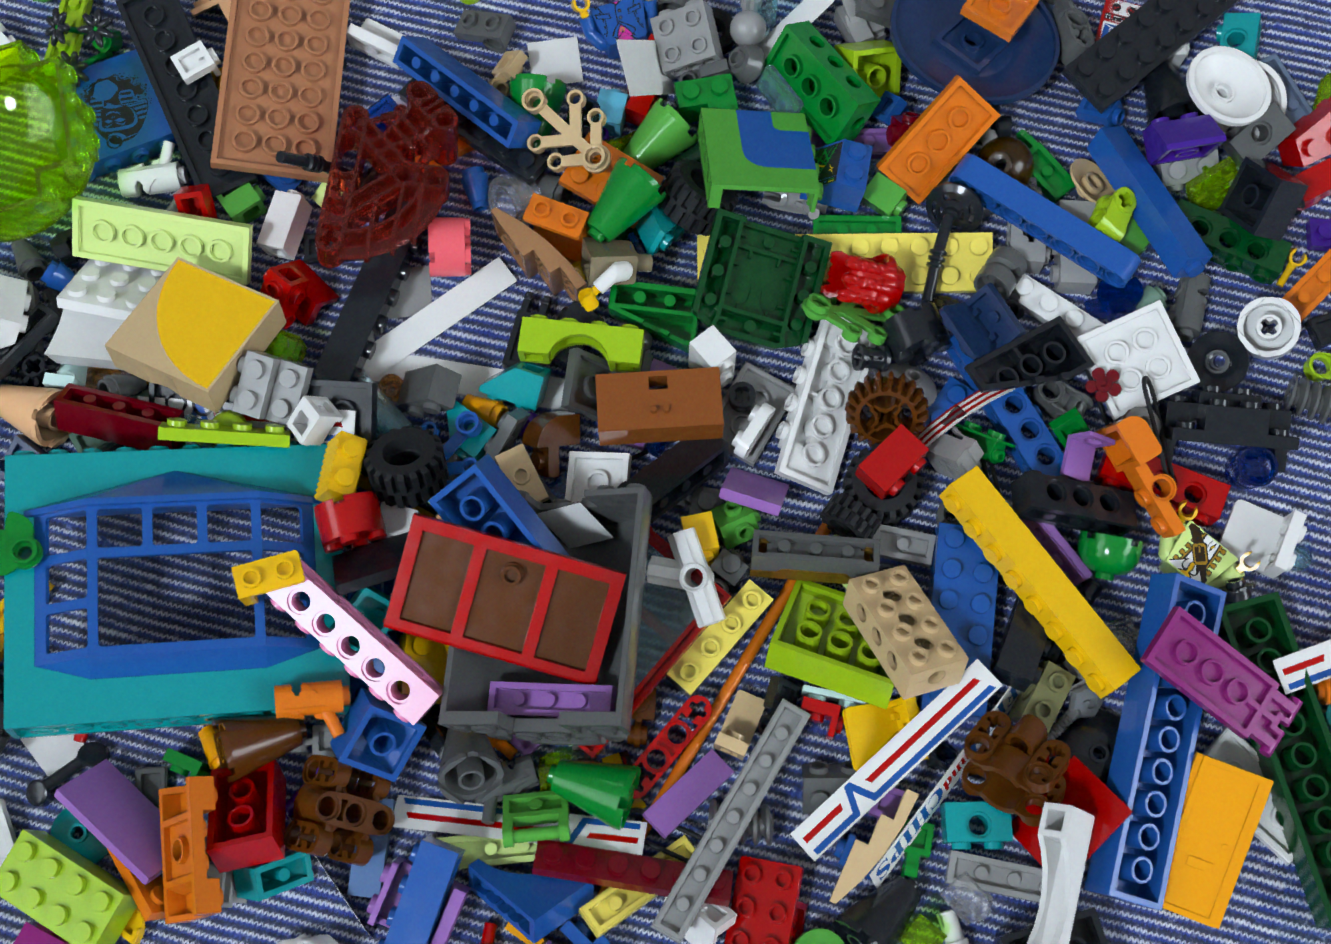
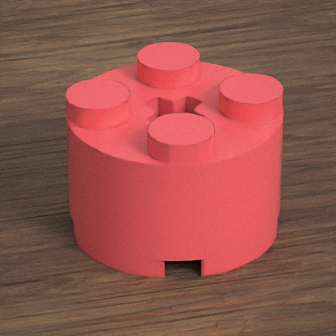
(449, 247)

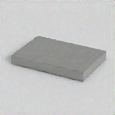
(768, 390)

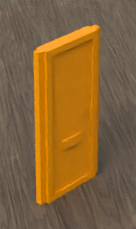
(1213, 837)

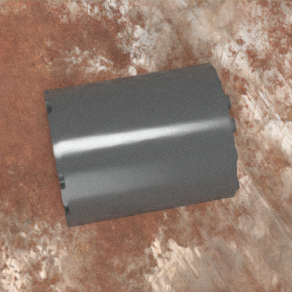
(468, 674)

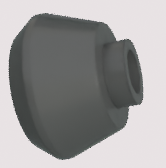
(747, 63)

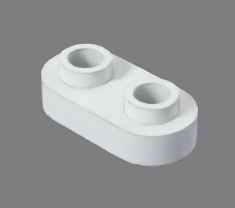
(759, 420)

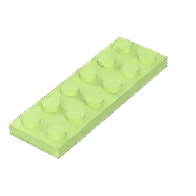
(157, 237)

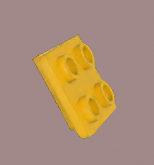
(872, 727)

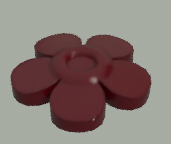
(1104, 384)

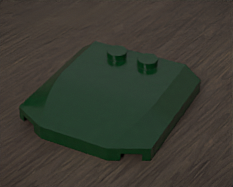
(757, 282)

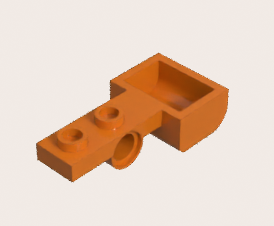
(1132, 449)

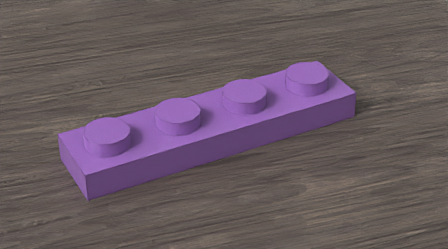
(547, 699)

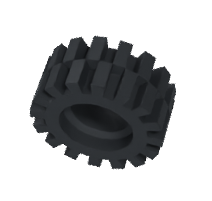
(849, 517)

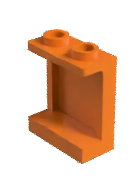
(559, 224)

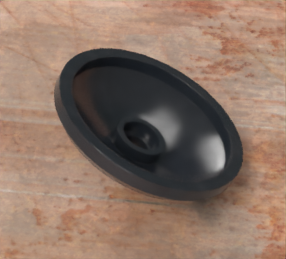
(1092, 733)

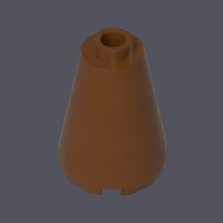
(254, 741)

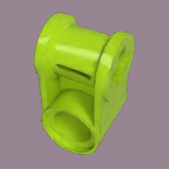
(1113, 213)

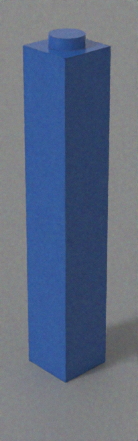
(1155, 209)

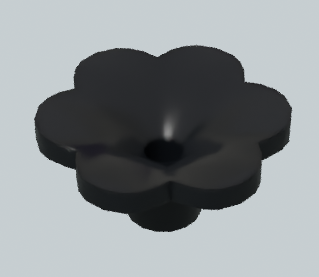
(941, 756)

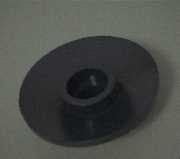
(1215, 344)

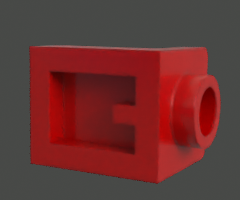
(823, 711)

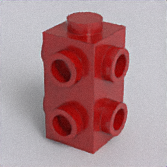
(288, 287)

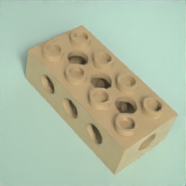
(904, 632)

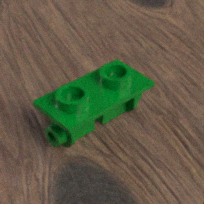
(990, 443)

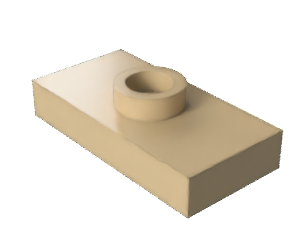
(521, 472)

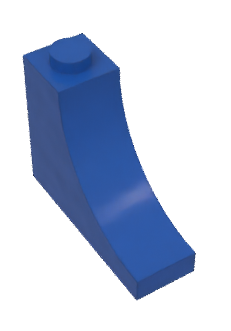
(529, 901)

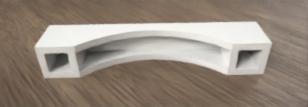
(1064, 847)

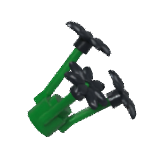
(96, 33)

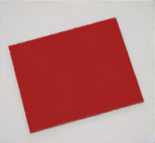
(1086, 793)

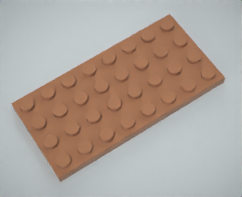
(280, 85)

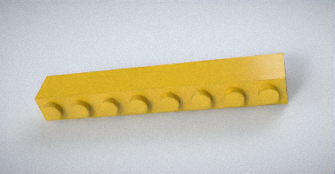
(1039, 583)

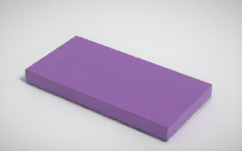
(117, 817)

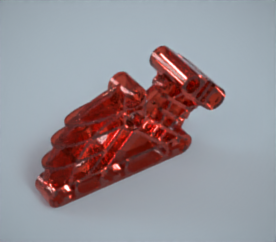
(420, 129)

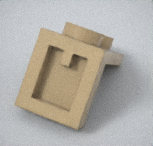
(740, 724)

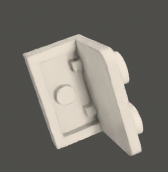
(1264, 533)

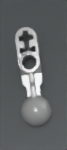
(748, 25)

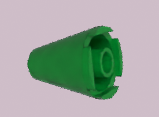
(554, 92)
(623, 201)
(597, 788)

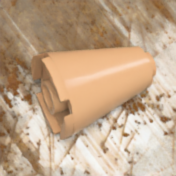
(32, 413)

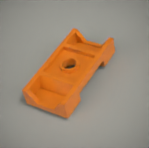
(184, 860)

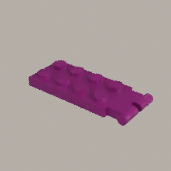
(1220, 680)

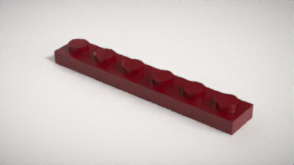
(619, 870)

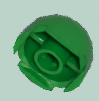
(1109, 554)

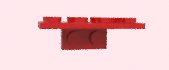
(767, 903)

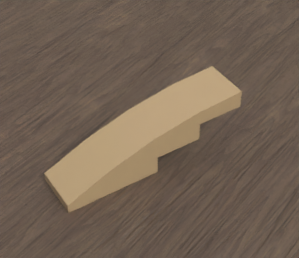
(866, 856)

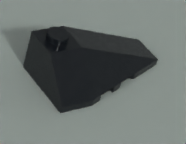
(1035, 358)

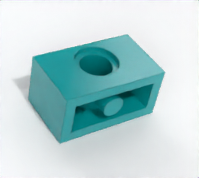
(1241, 30)
(956, 831)

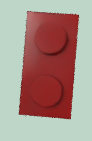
(892, 462)

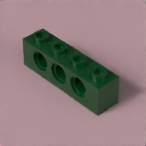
(1215, 228)

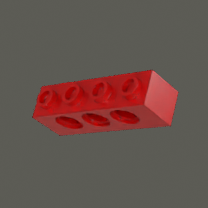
(1208, 492)

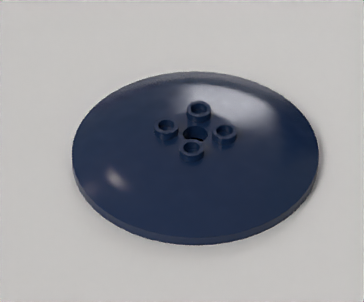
(933, 47)

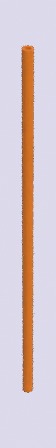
(729, 687)

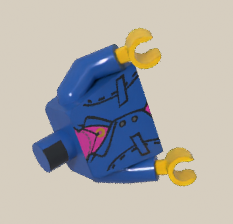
(616, 21)

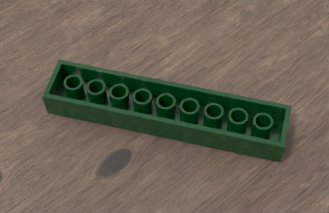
(1303, 756)

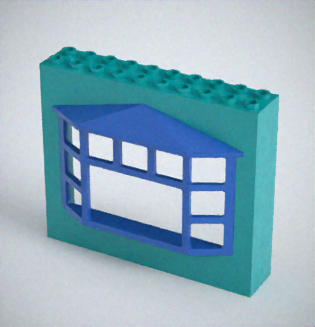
(164, 681)

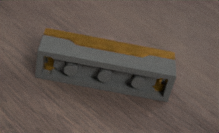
(812, 556)

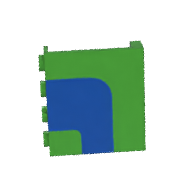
(757, 154)

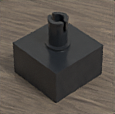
(1263, 198)

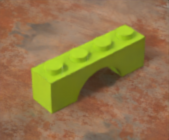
(544, 338)

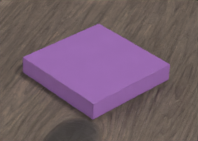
(754, 491)

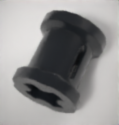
(875, 363)

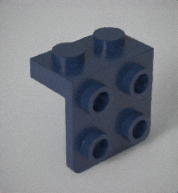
(982, 322)

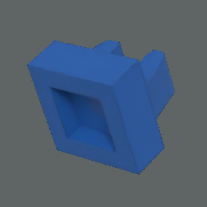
(889, 106)

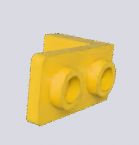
(267, 576)

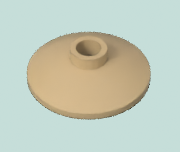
(1089, 180)

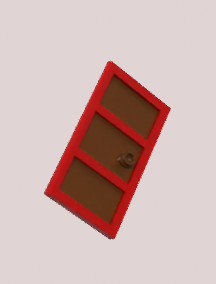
(504, 599)

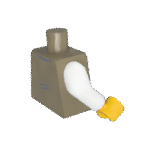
(608, 265)

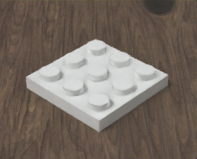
(107, 289)
(1139, 347)

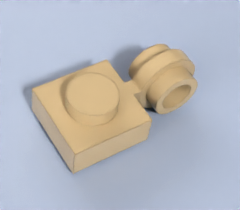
(509, 65)

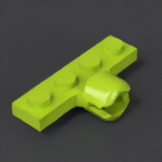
(225, 428)

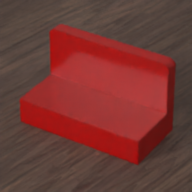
(317, 294)

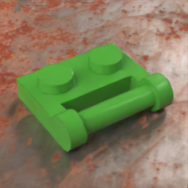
(534, 809)

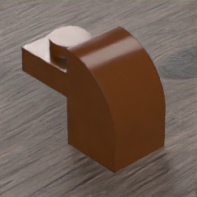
(546, 434)

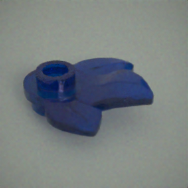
(1113, 300)

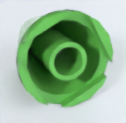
(660, 136)

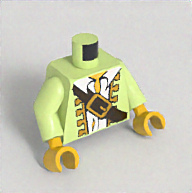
(1199, 555)

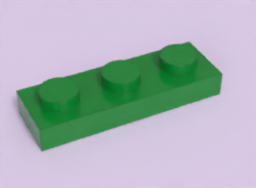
(855, 224)

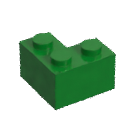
(704, 93)

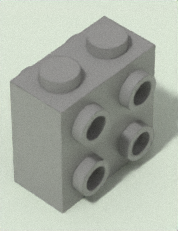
(686, 38)

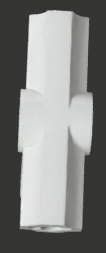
(678, 571)

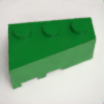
(658, 309)

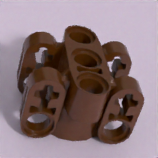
(1015, 765)
(344, 811)

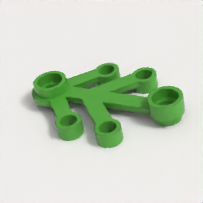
(823, 308)

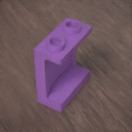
(391, 877)

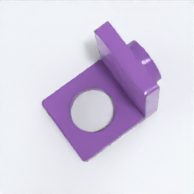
(1080, 454)

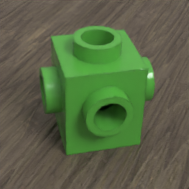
(735, 523)

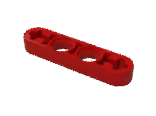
(670, 749)

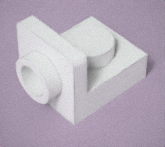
(196, 62)

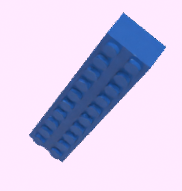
(1152, 756)

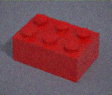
(247, 819)

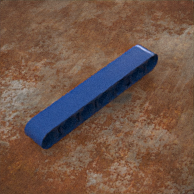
(1047, 222)

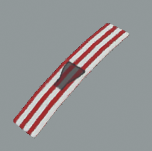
(957, 413)

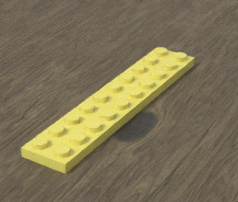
(911, 250)

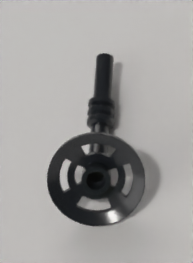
(318, 164)
(944, 221)

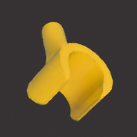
(1290, 267)

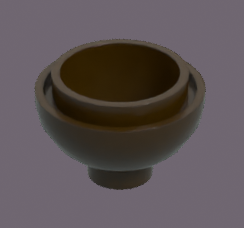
(1015, 152)

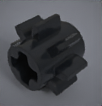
(32, 365)

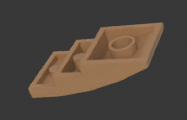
(537, 255)

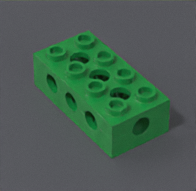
(832, 92)

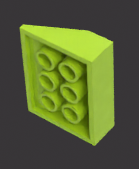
(825, 648)

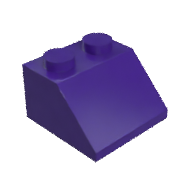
(1181, 138)

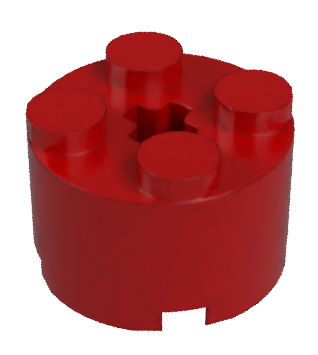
(350, 521)

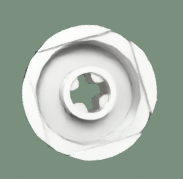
(1270, 311)

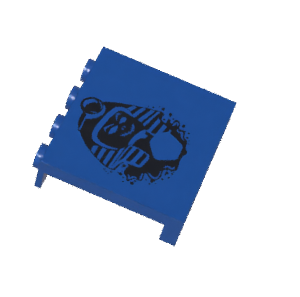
(126, 112)

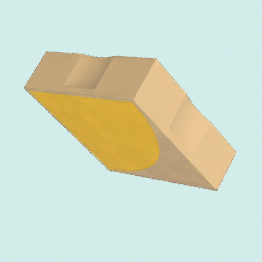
(195, 332)

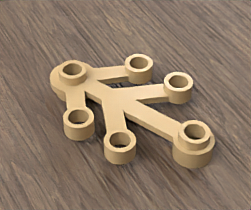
(570, 134)

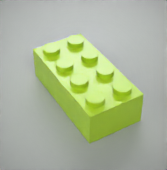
(64, 890)

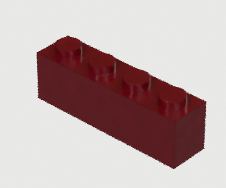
(113, 417)

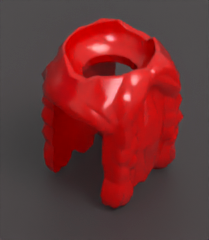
(872, 282)

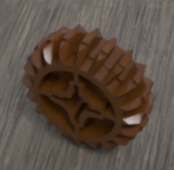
(885, 398)

